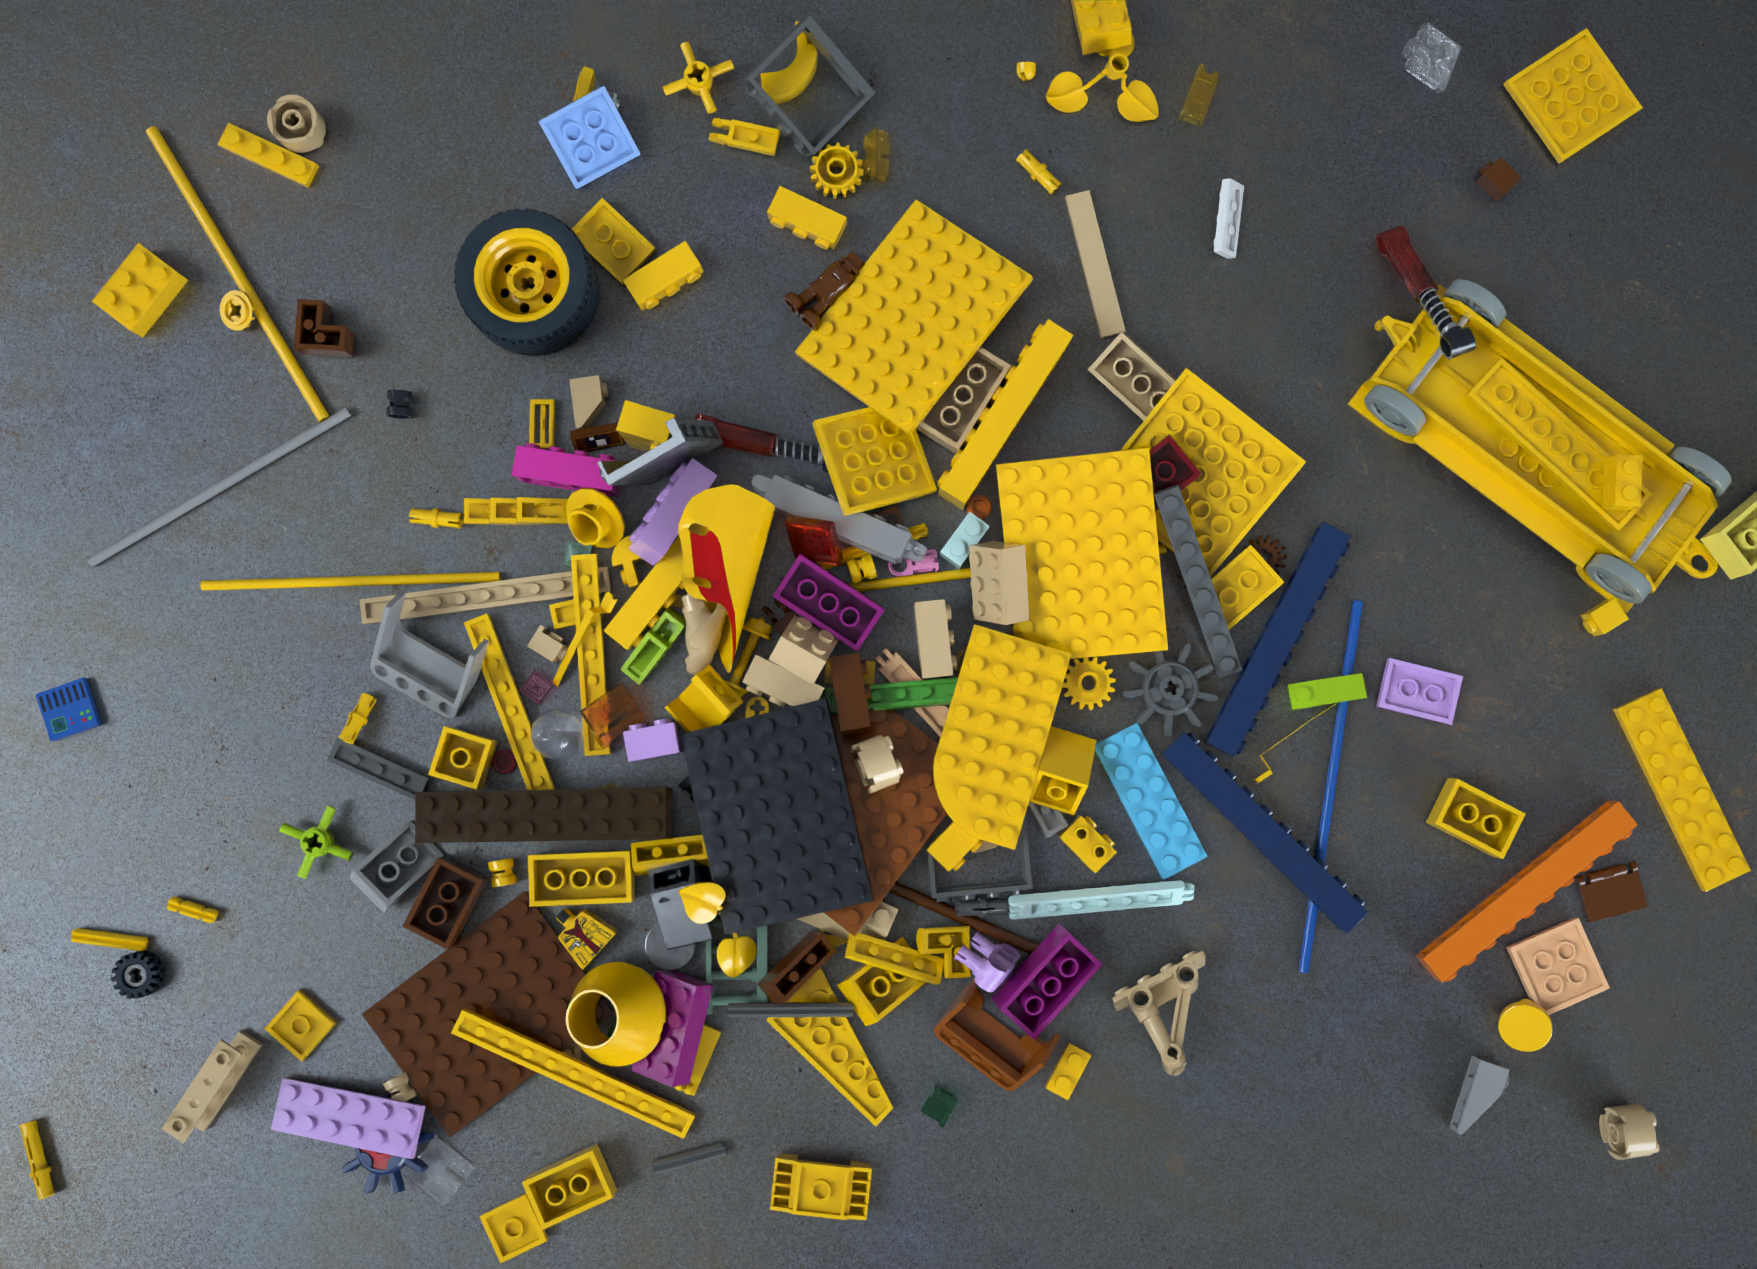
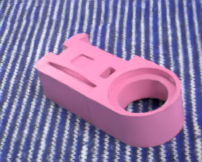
(927, 565)

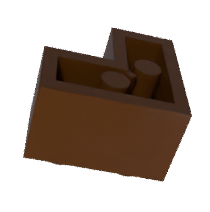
(316, 335)

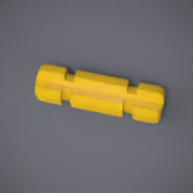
(192, 909)

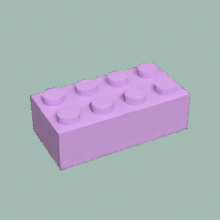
(656, 536)

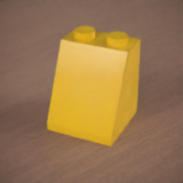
(1063, 771)

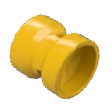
(867, 569)
(503, 878)

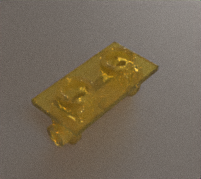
(874, 166)

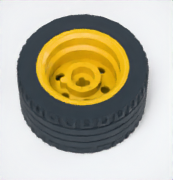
(510, 240)

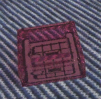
(537, 687)

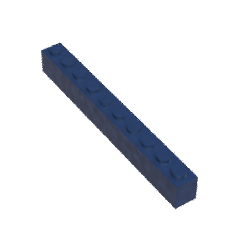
(1277, 639)
(1265, 833)

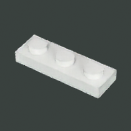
(1228, 218)

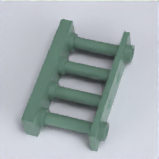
(755, 974)

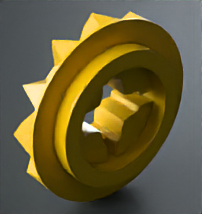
(228, 310)

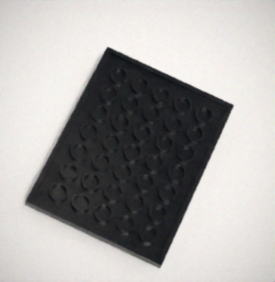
(777, 816)

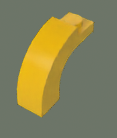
(794, 79)

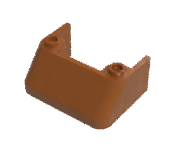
(990, 1044)

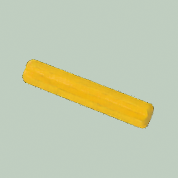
(109, 939)

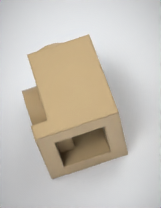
(547, 645)

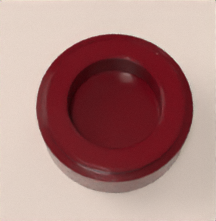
(504, 761)

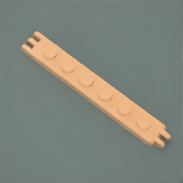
(897, 670)

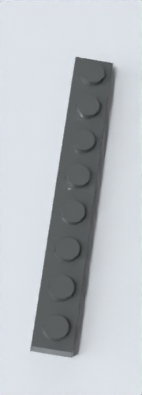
(1198, 580)

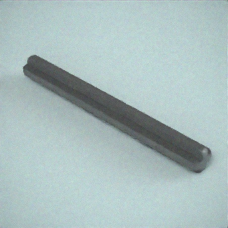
(790, 1009)

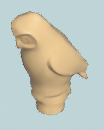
(702, 632)

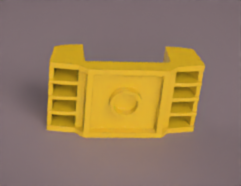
(821, 1188)

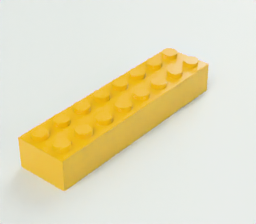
(1007, 410)

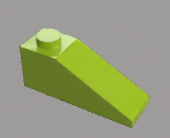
(1326, 691)

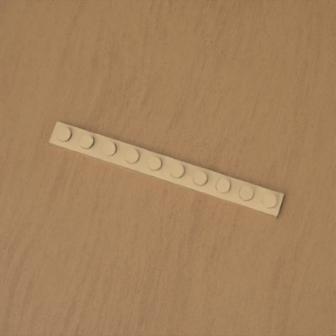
(480, 596)

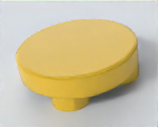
(1525, 1026)

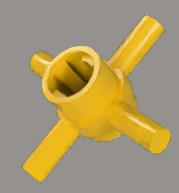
(694, 69)

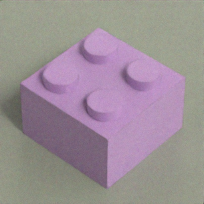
(653, 741)

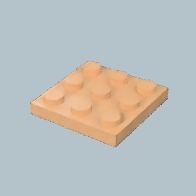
(1558, 966)

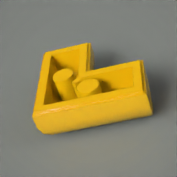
(946, 941)

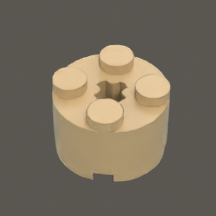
(296, 124)
(876, 763)
(1629, 1131)

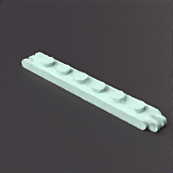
(1099, 899)

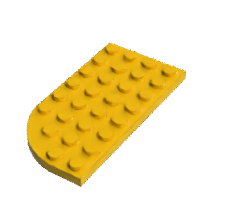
(997, 733)

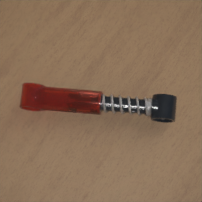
(1397, 247)
(763, 442)

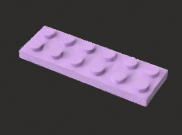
(348, 1118)

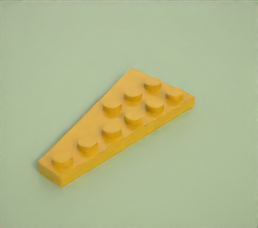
(835, 1050)

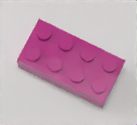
(561, 469)

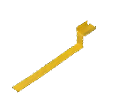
(606, 606)
(1269, 772)

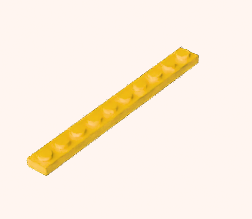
(573, 1073)

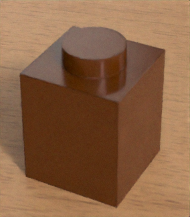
(1497, 178)

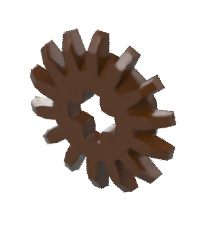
(1269, 548)

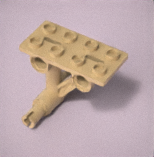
(1159, 991)

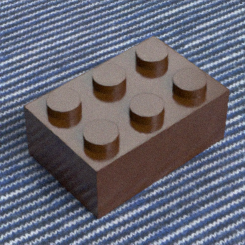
(445, 902)

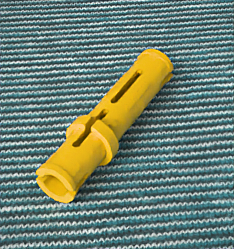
(37, 1160)

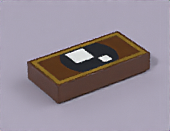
(596, 437)

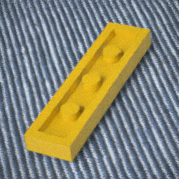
(268, 155)
(894, 958)

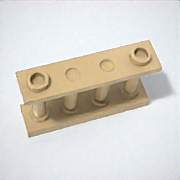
(212, 1086)

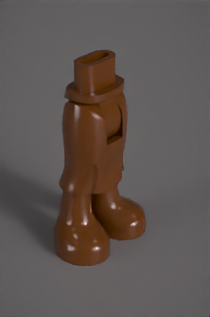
(825, 288)

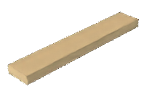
(1095, 264)

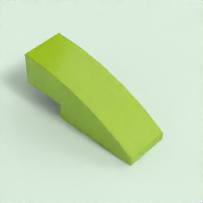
(654, 646)

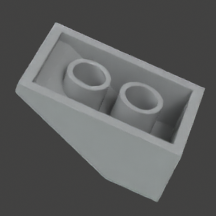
(394, 867)

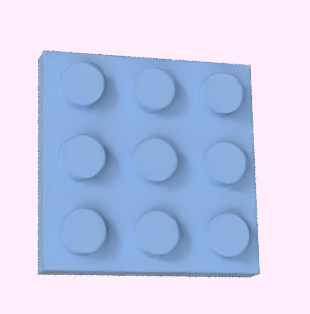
(589, 137)

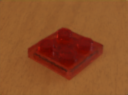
(814, 539)

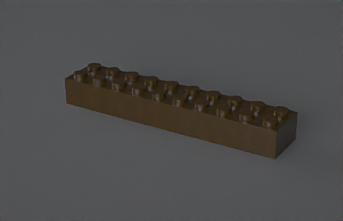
(543, 815)

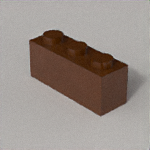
(852, 694)
(797, 967)

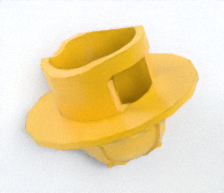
(594, 518)

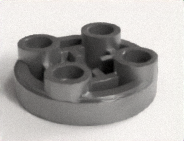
(664, 958)

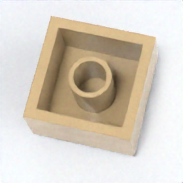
(803, 649)

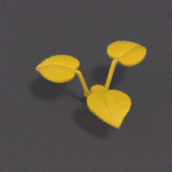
(1134, 104)
(701, 905)

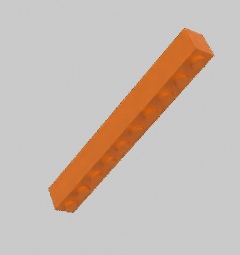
(1526, 891)

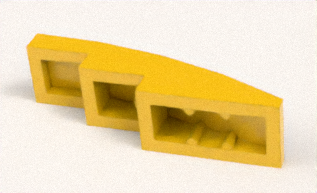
(515, 511)

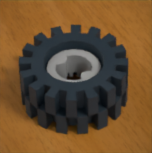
(149, 971)

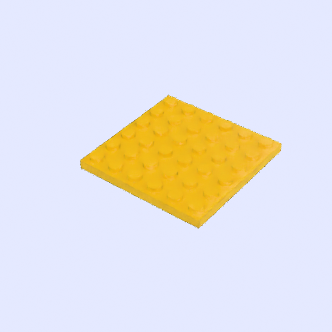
(1238, 461)

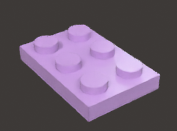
(1419, 691)

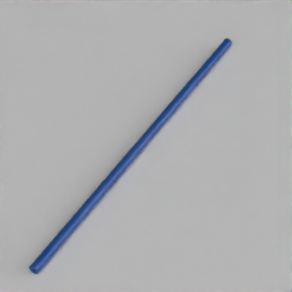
(1331, 781)

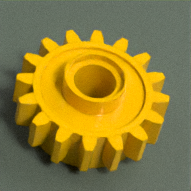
(836, 157)
(1101, 683)

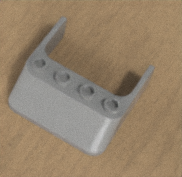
(421, 668)

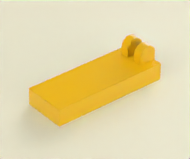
(705, 1049)

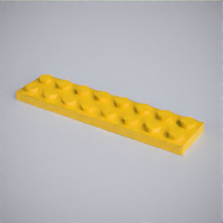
(1548, 437)
(1681, 790)

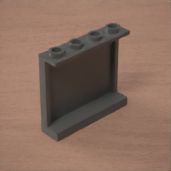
(689, 440)

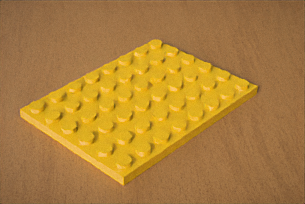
(913, 316)
(1087, 551)

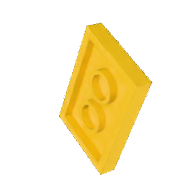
(613, 241)
(1244, 585)

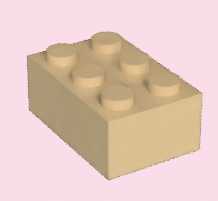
(999, 582)
(934, 639)
(780, 684)

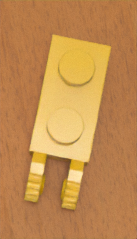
(746, 136)

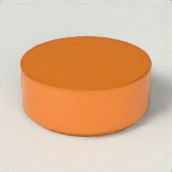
(979, 506)

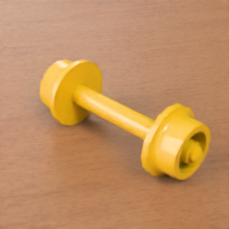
(756, 628)

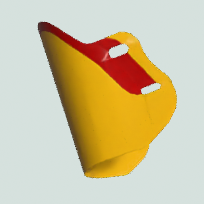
(726, 559)

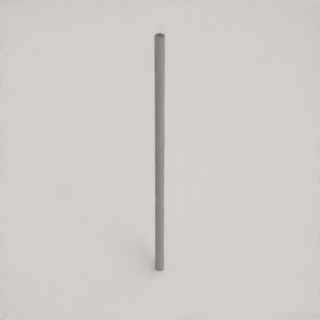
(219, 487)

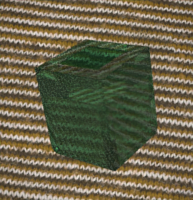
(939, 1105)

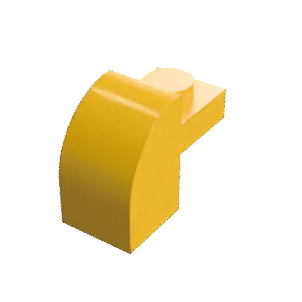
(625, 558)

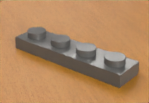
(378, 769)

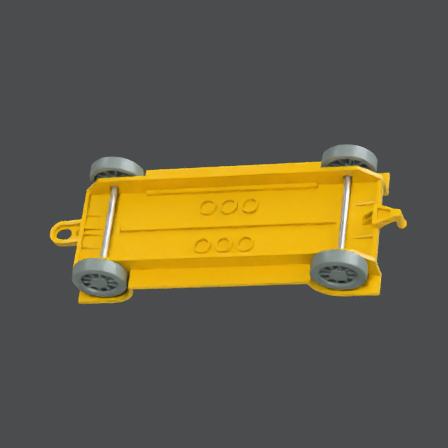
(1423, 402)

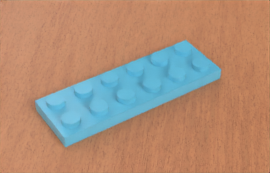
(1149, 801)

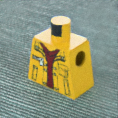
(584, 935)

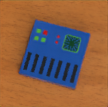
(68, 709)

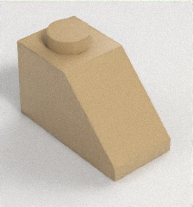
(587, 399)

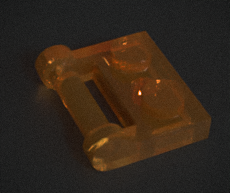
(607, 709)

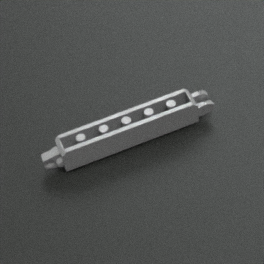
(858, 530)

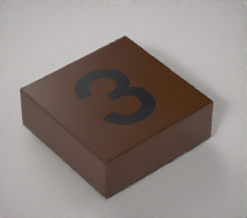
(891, 515)

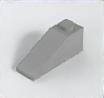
(1480, 1089)

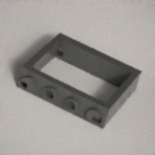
(836, 60)
(992, 889)

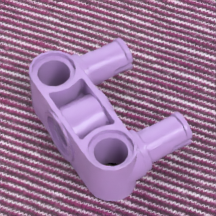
(994, 969)

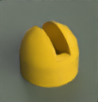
(1026, 70)

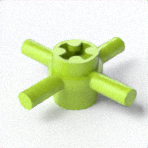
(325, 837)

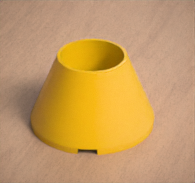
(638, 1010)

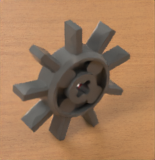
(1164, 702)

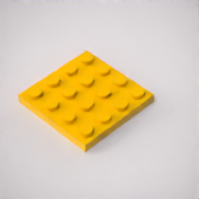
(1572, 96)
(872, 461)

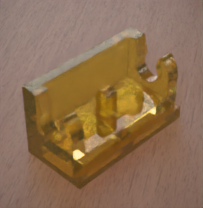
(1199, 96)

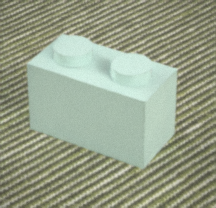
(968, 533)

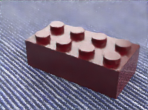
(1171, 466)

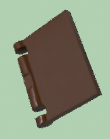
(1611, 892)

